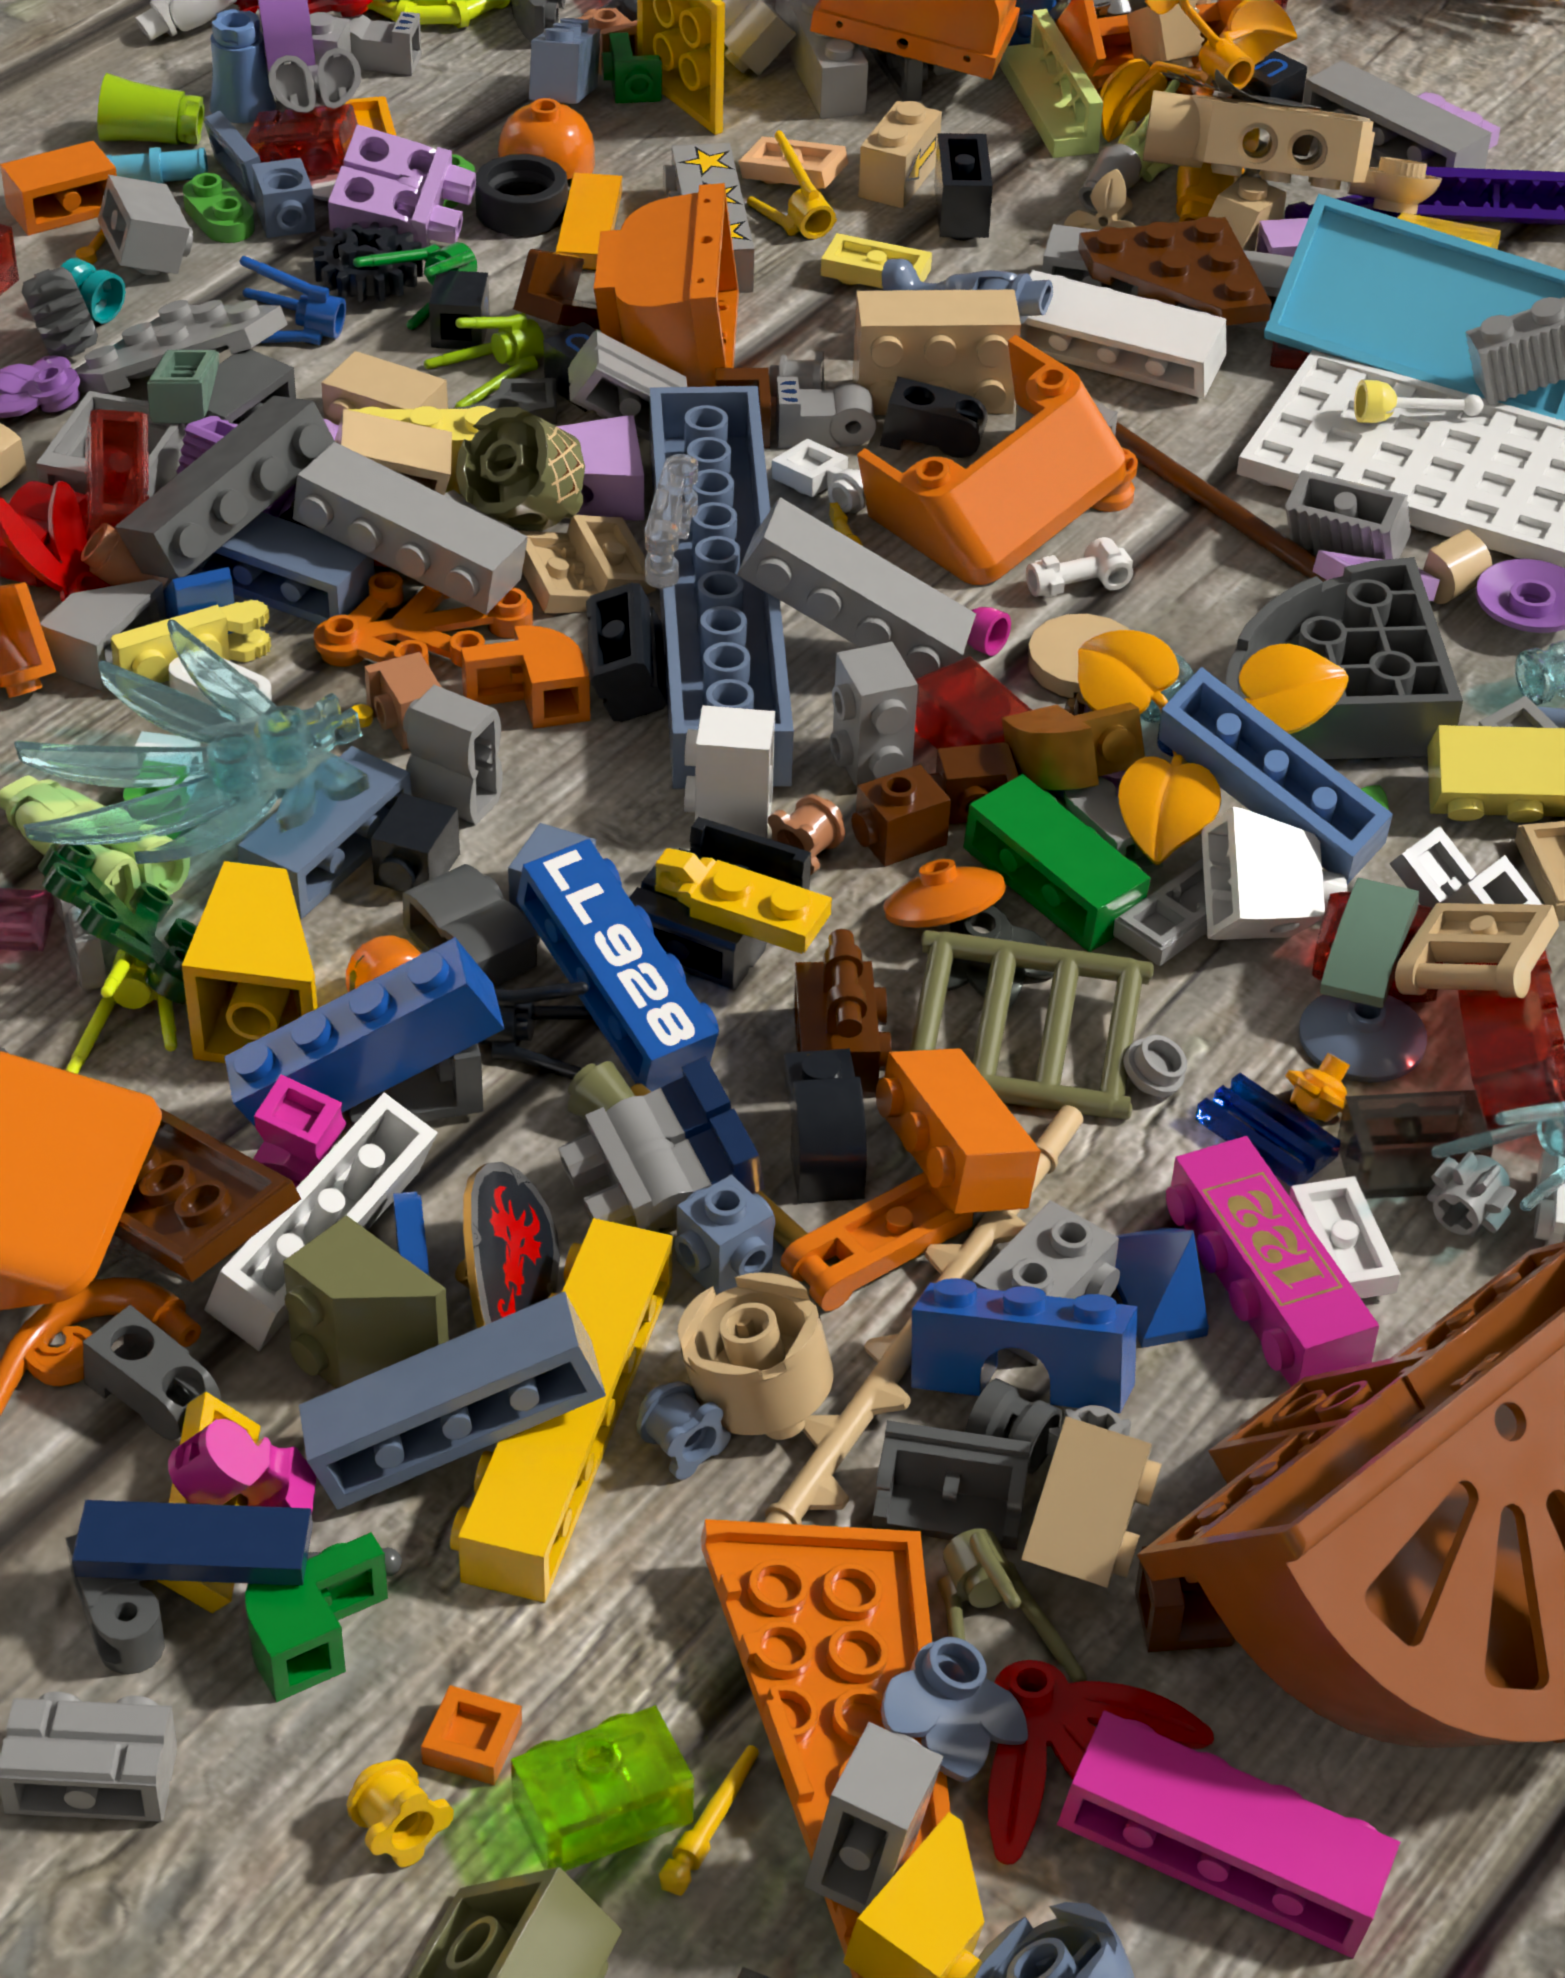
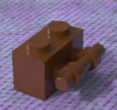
(843, 1009)

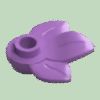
(46, 384)

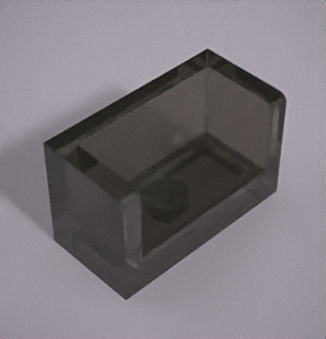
(1392, 1137)

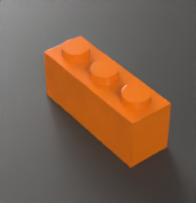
(958, 1130)

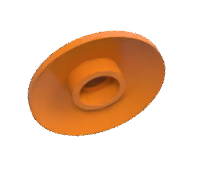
(944, 895)

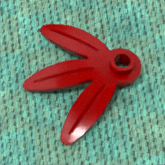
(67, 536)
(1061, 1717)

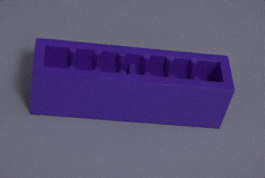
(1496, 196)

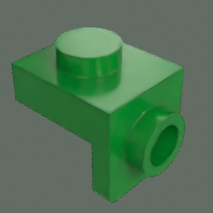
(632, 77)

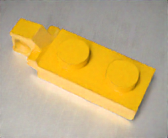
(743, 899)

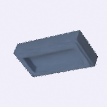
(232, 151)

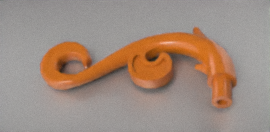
(102, 1297)

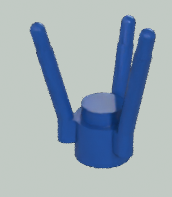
(317, 312)

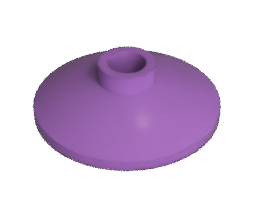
(1524, 594)

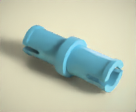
(160, 165)

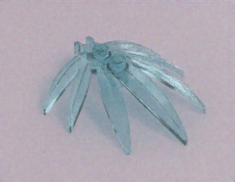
(229, 786)

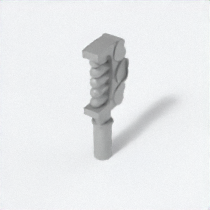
(83, 949)

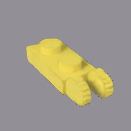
(150, 649)

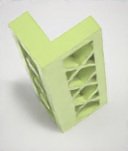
(1054, 90)

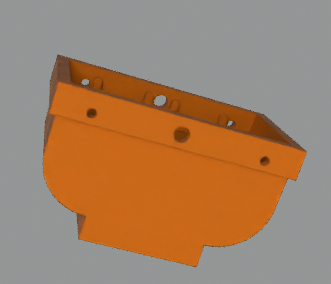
(935, 29)
(673, 284)

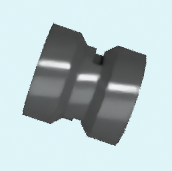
(1007, 1415)

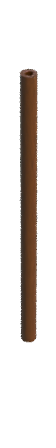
(1218, 503)

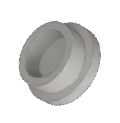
(1156, 1065)

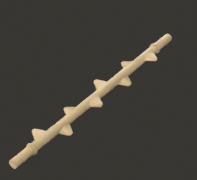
(836, 1434)

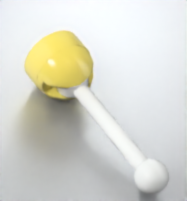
(1377, 401)

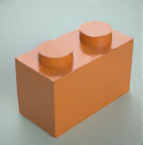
(56, 186)

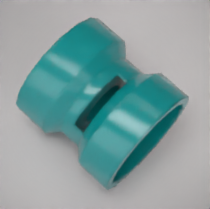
(100, 289)

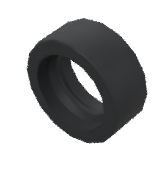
(526, 214)

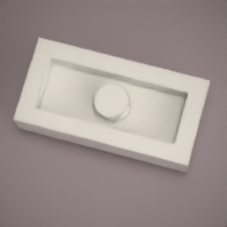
(1349, 1233)

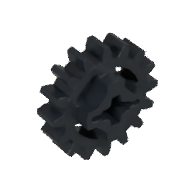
(336, 269)

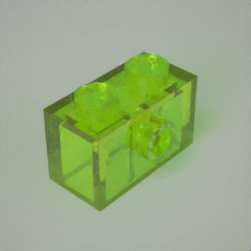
(602, 1789)

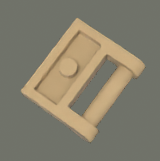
(1477, 934)

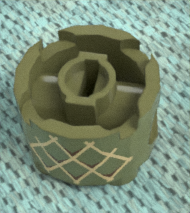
(521, 470)

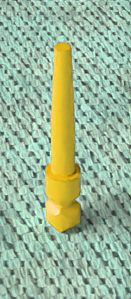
(694, 1843)

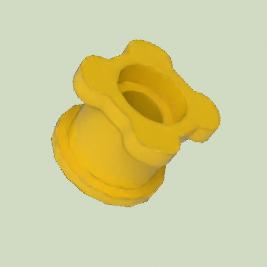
(396, 1811)

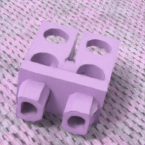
(400, 185)

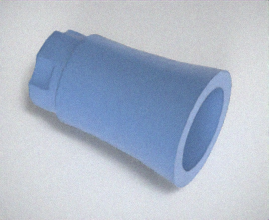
(239, 67)

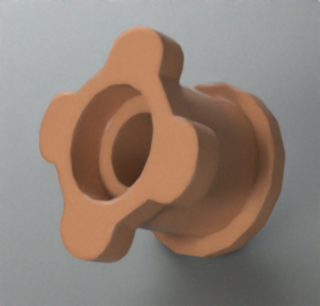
(811, 827)

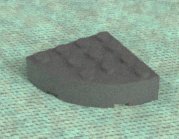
(1388, 643)

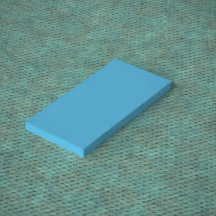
(1404, 297)

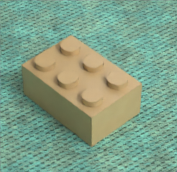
(939, 340)

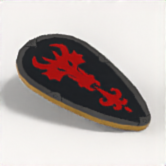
(507, 1243)

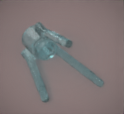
(1543, 1120)

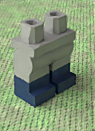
(662, 1150)

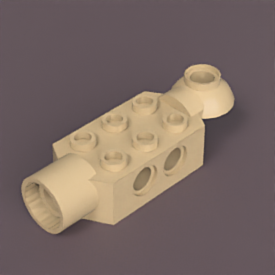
(1212, 128)

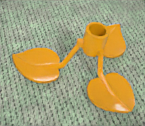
(1252, 34)
(1174, 800)

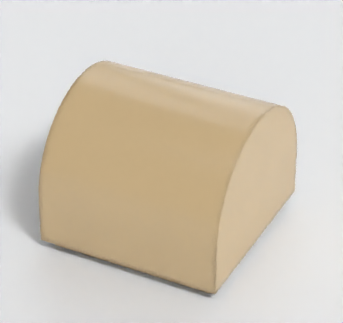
(1457, 564)

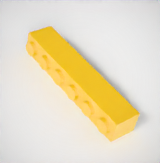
(541, 1477)

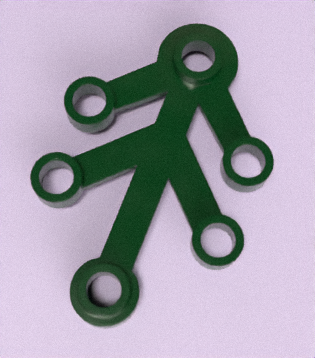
(108, 918)

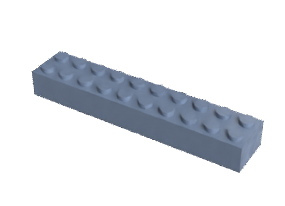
(717, 627)

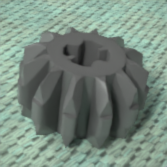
(59, 312)

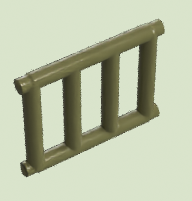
(1066, 968)

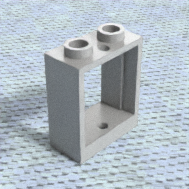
(66, 453)

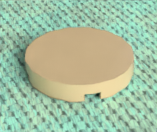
(1056, 646)

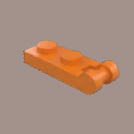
(872, 1240)

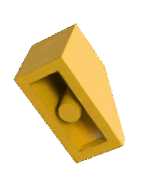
(924, 1916)

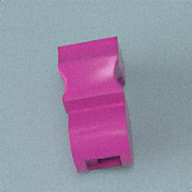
(296, 1128)
(227, 1462)

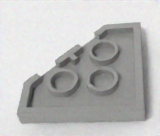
(178, 328)

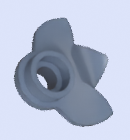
(953, 1707)

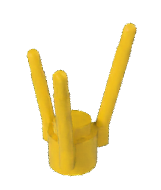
(806, 207)

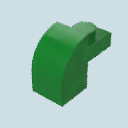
(297, 1626)

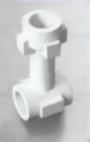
(1100, 560)

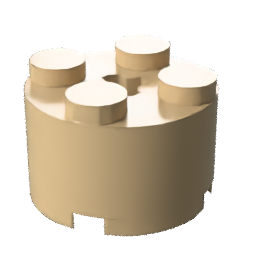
(757, 1354)

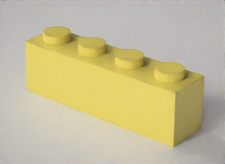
(1497, 772)

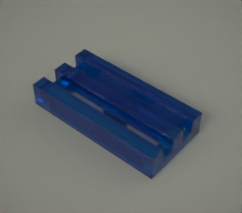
(1274, 1125)

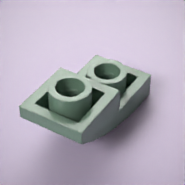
(1369, 942)

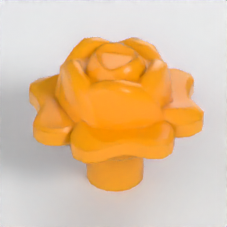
(1320, 1090)

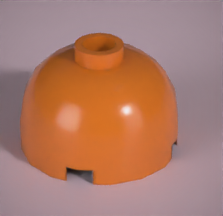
(551, 132)

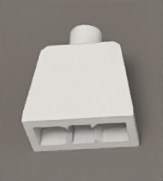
(1262, 877)

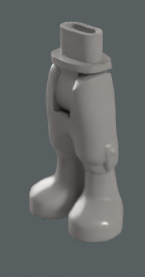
(324, 84)

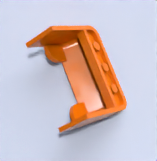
(1106, 42)
(1015, 494)

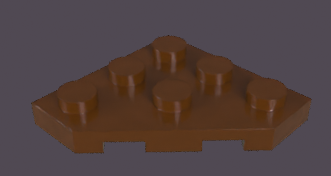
(1181, 263)

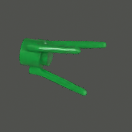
(438, 260)

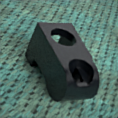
(933, 418)

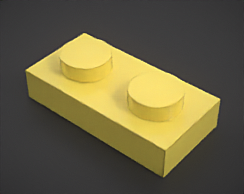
(862, 260)

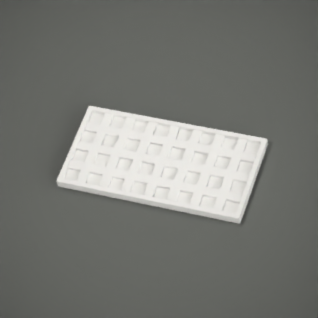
(1460, 471)

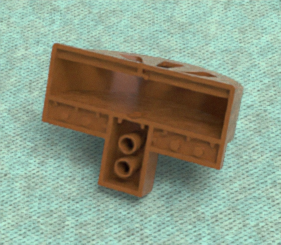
(1406, 1528)

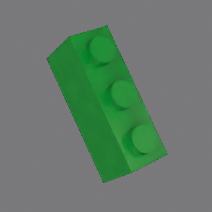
(1054, 860)

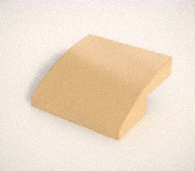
(586, 560)

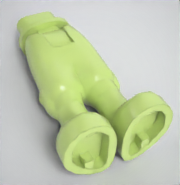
(115, 864)

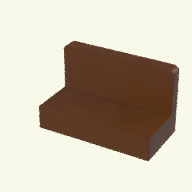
(550, 288)

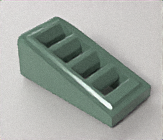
(182, 386)

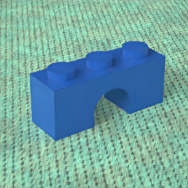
(1080, 1341)

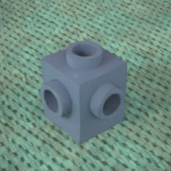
(724, 1234)

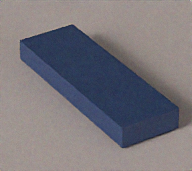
(193, 1542)

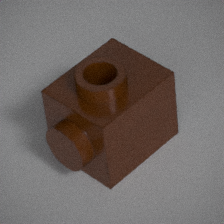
(901, 815)

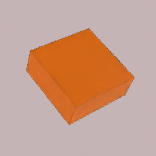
(471, 1735)

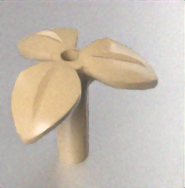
(1109, 201)

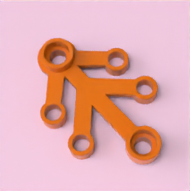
(356, 636)

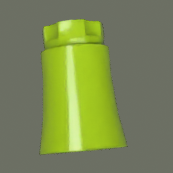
(147, 113)

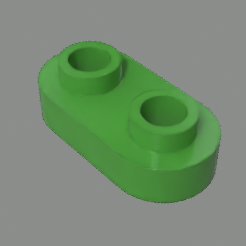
(218, 208)

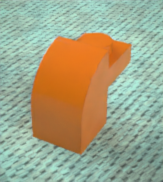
(538, 668)

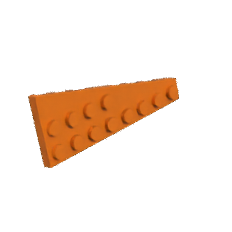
(820, 1636)

